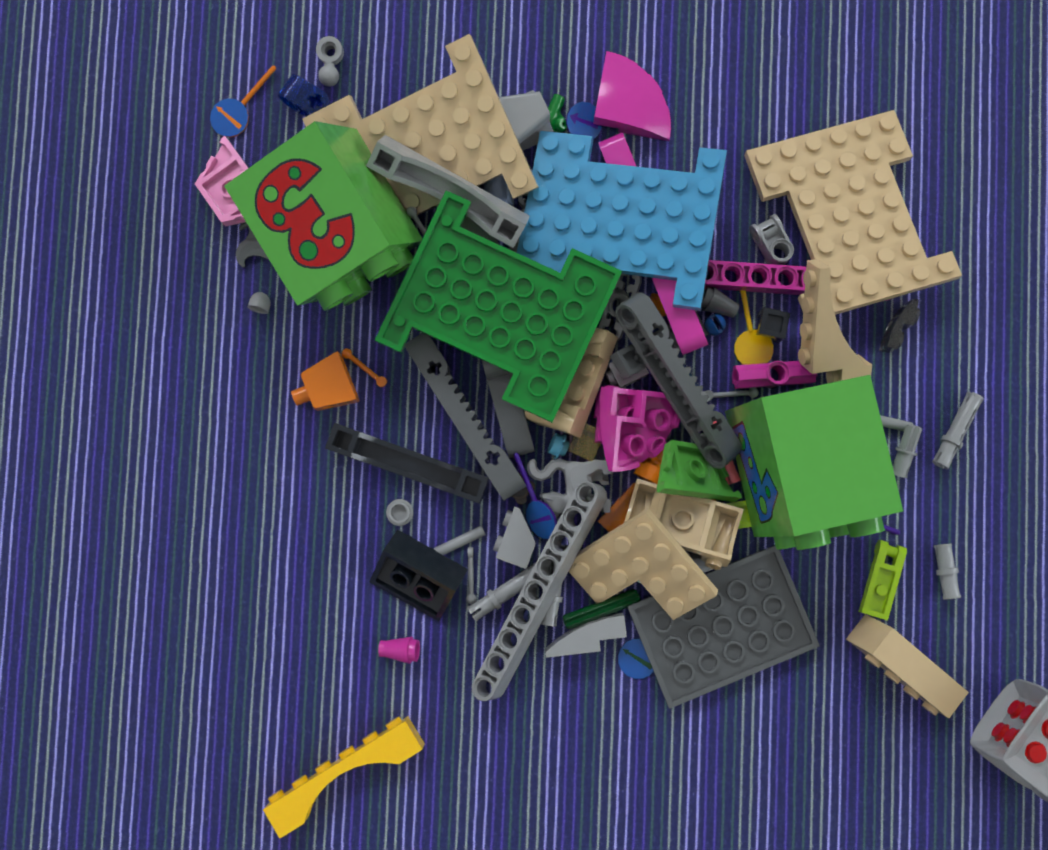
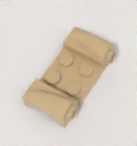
(583, 388)
(694, 522)

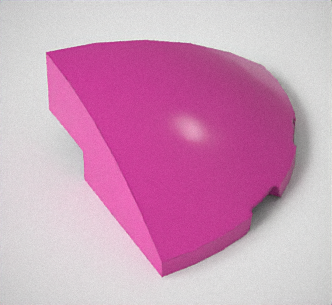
(631, 100)
(634, 426)

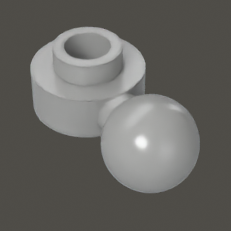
(328, 73)

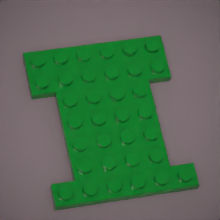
(501, 307)

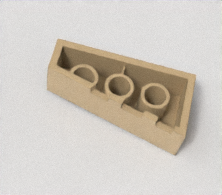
(907, 665)

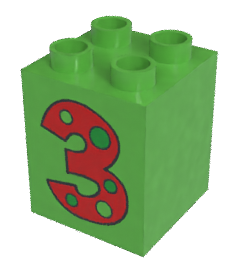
(325, 216)

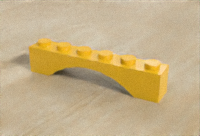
(393, 746)

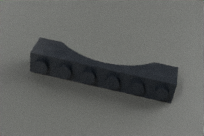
(407, 463)

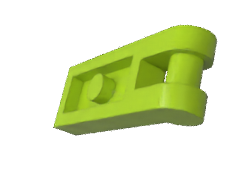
(883, 580)

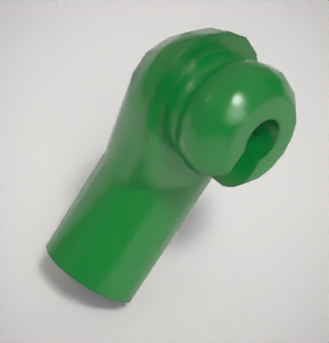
(556, 118)

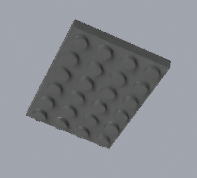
(736, 634)

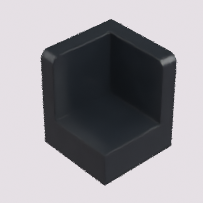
(773, 324)

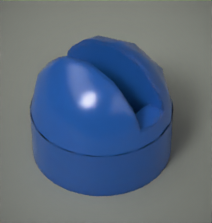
(711, 327)

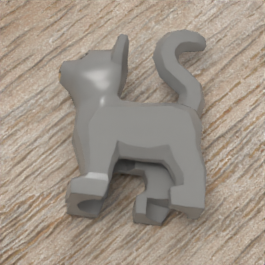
(574, 474)

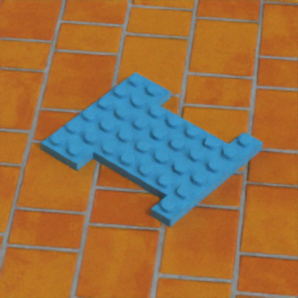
(623, 214)

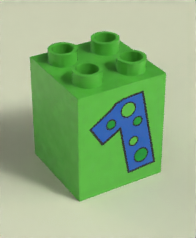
(815, 464)

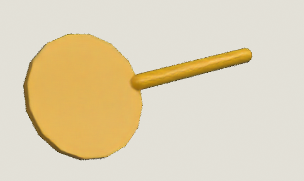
(751, 347)

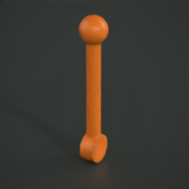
(381, 381)

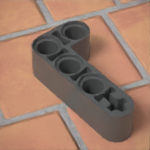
(510, 418)

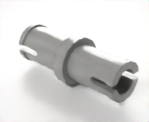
(947, 571)

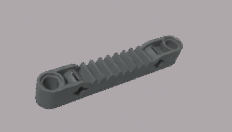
(638, 319)
(503, 475)

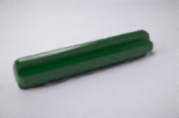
(601, 609)

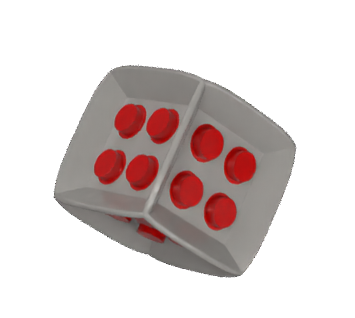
(1016, 735)

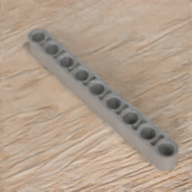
(528, 599)

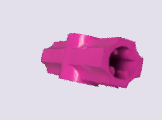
(759, 375)

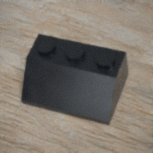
(417, 575)

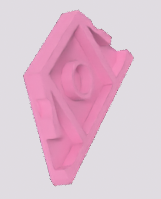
(211, 182)

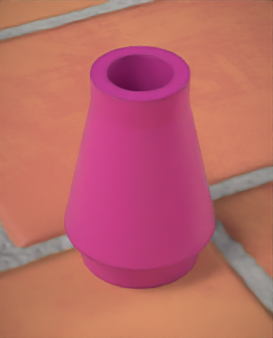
(400, 649)

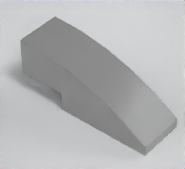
(587, 636)

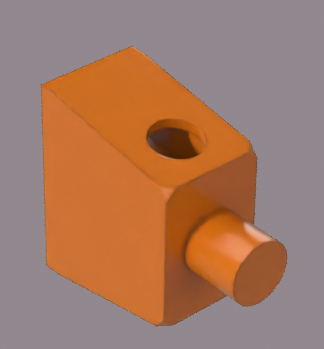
(326, 384)

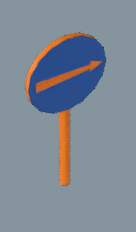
(230, 116)

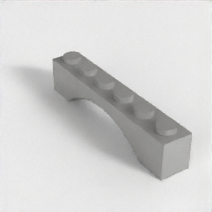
(417, 171)

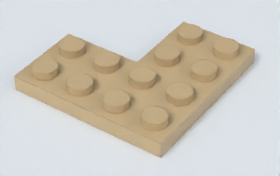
(646, 553)

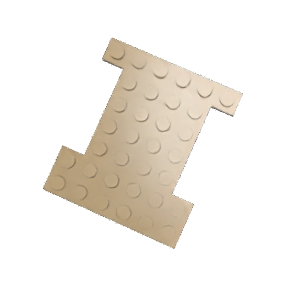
(448, 122)
(852, 209)

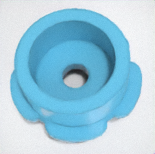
(558, 445)

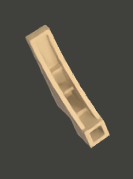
(821, 338)

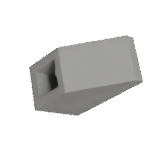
(517, 542)

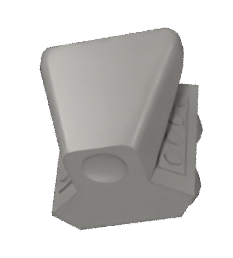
(527, 116)

